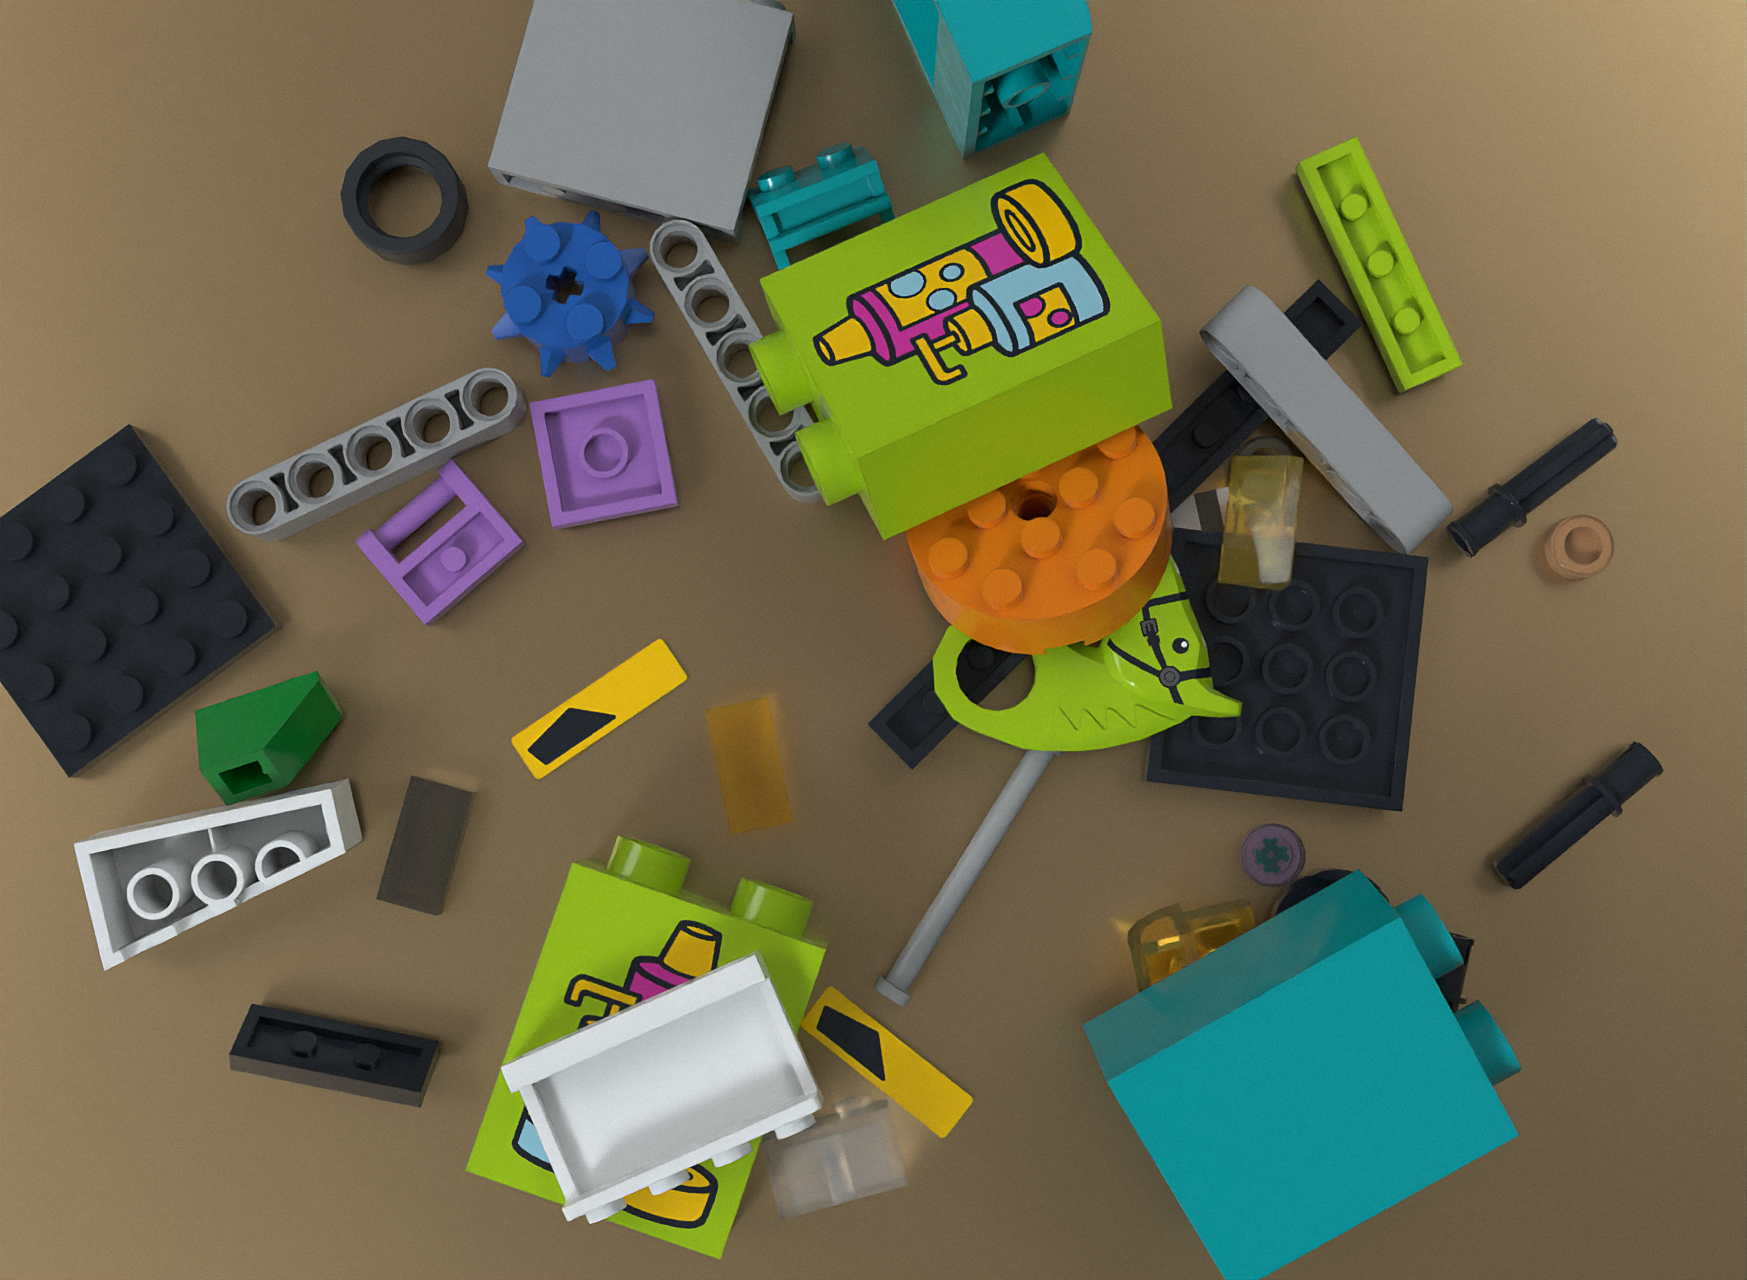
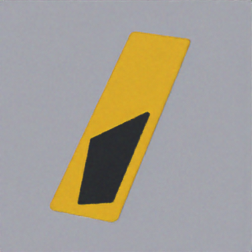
(599, 709)
(886, 1062)

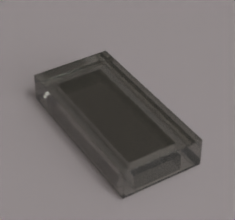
(426, 845)

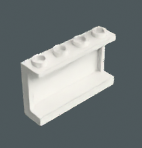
(666, 1087)

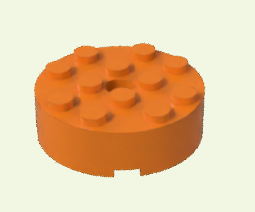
(1053, 551)

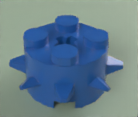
(587, 324)

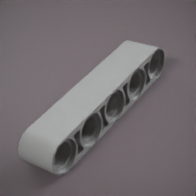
(725, 337)
(1326, 420)
(348, 452)

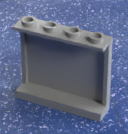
(644, 106)

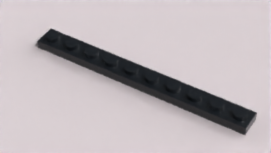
(1189, 454)

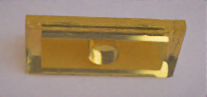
(1261, 521)

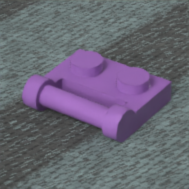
(453, 557)

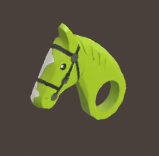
(1102, 696)

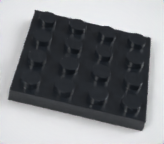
(116, 602)
(1318, 675)

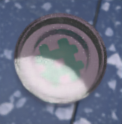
(1272, 855)

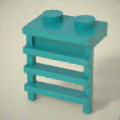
(818, 198)

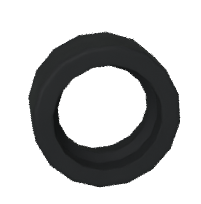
(378, 161)

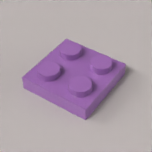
(604, 454)

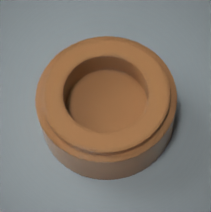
(1579, 547)

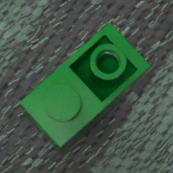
(264, 736)

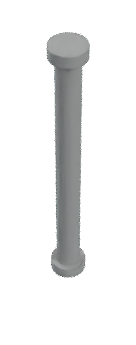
(963, 876)

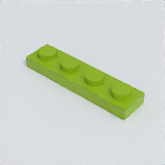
(1378, 265)

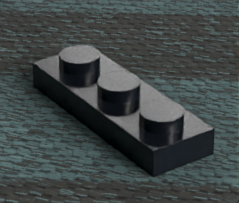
(334, 1055)

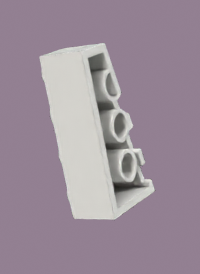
(189, 867)

